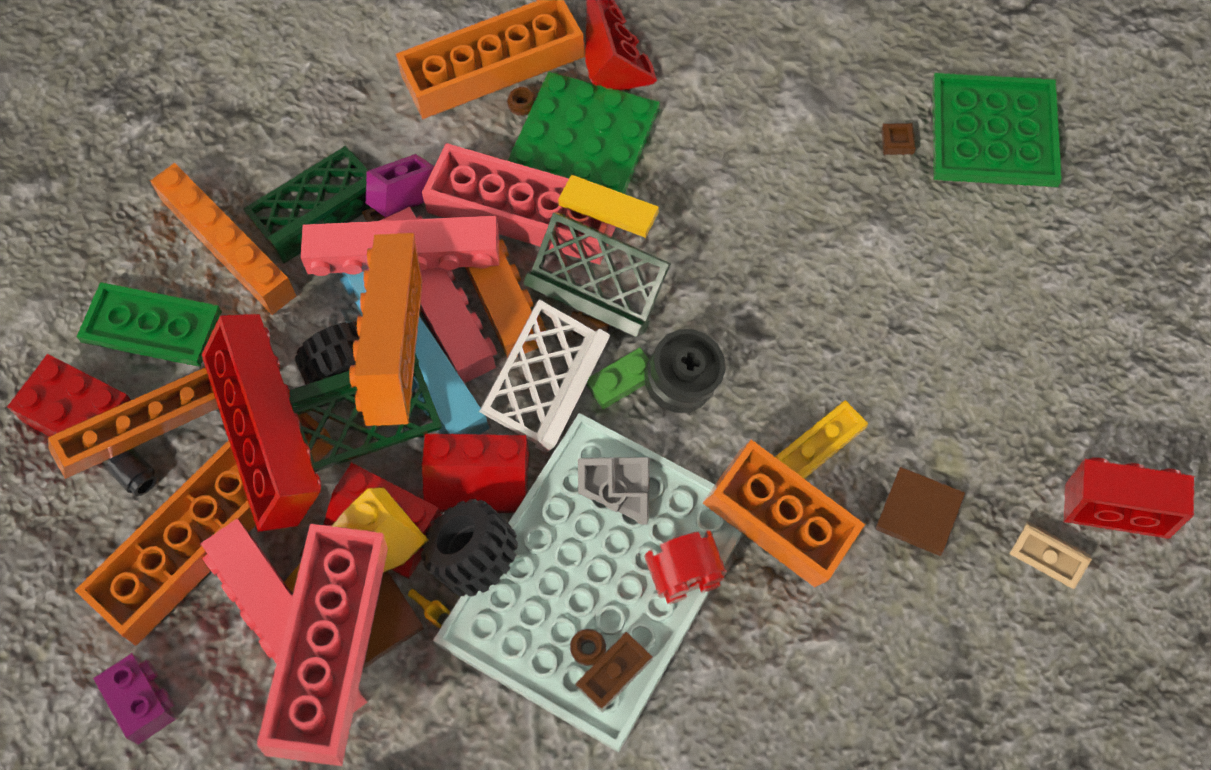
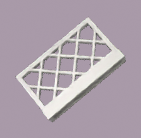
(570, 388)

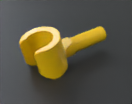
(432, 609)

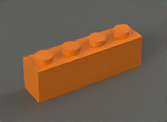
(504, 301)

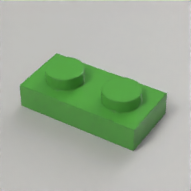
(618, 379)

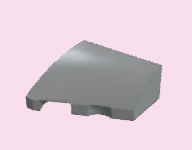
(618, 484)

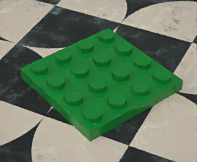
(995, 130)
(585, 132)

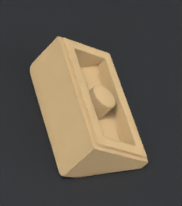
(1051, 555)

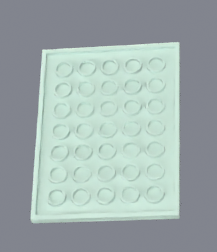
(580, 572)

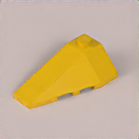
(379, 513)

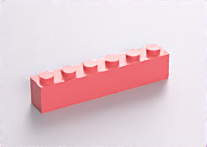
(439, 243)
(450, 320)

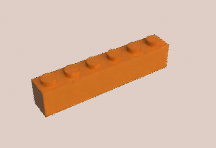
(224, 238)
(132, 423)

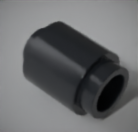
(132, 472)

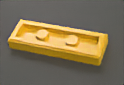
(608, 206)
(823, 440)

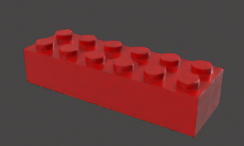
(260, 422)

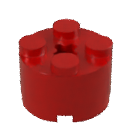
(686, 566)

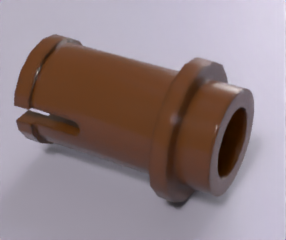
(589, 321)

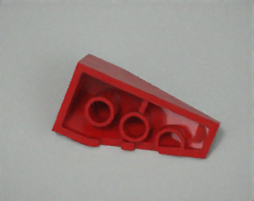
(612, 49)

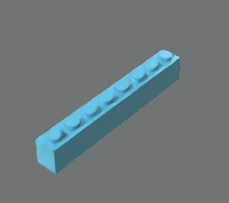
(450, 396)

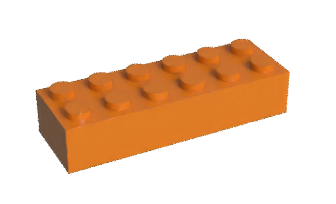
(490, 55)
(387, 330)

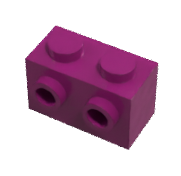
(397, 185)
(135, 698)

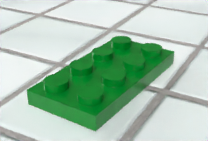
(149, 324)

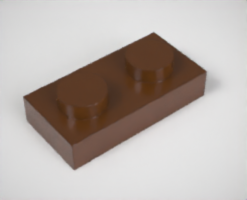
(614, 671)

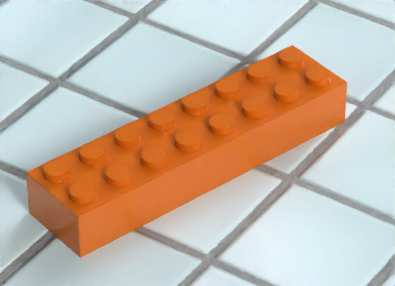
(165, 554)

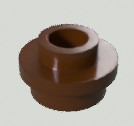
(519, 95)
(587, 636)

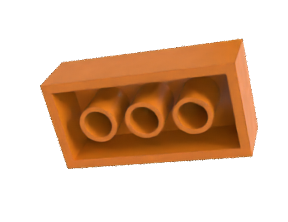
(784, 514)

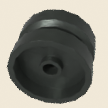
(684, 370)

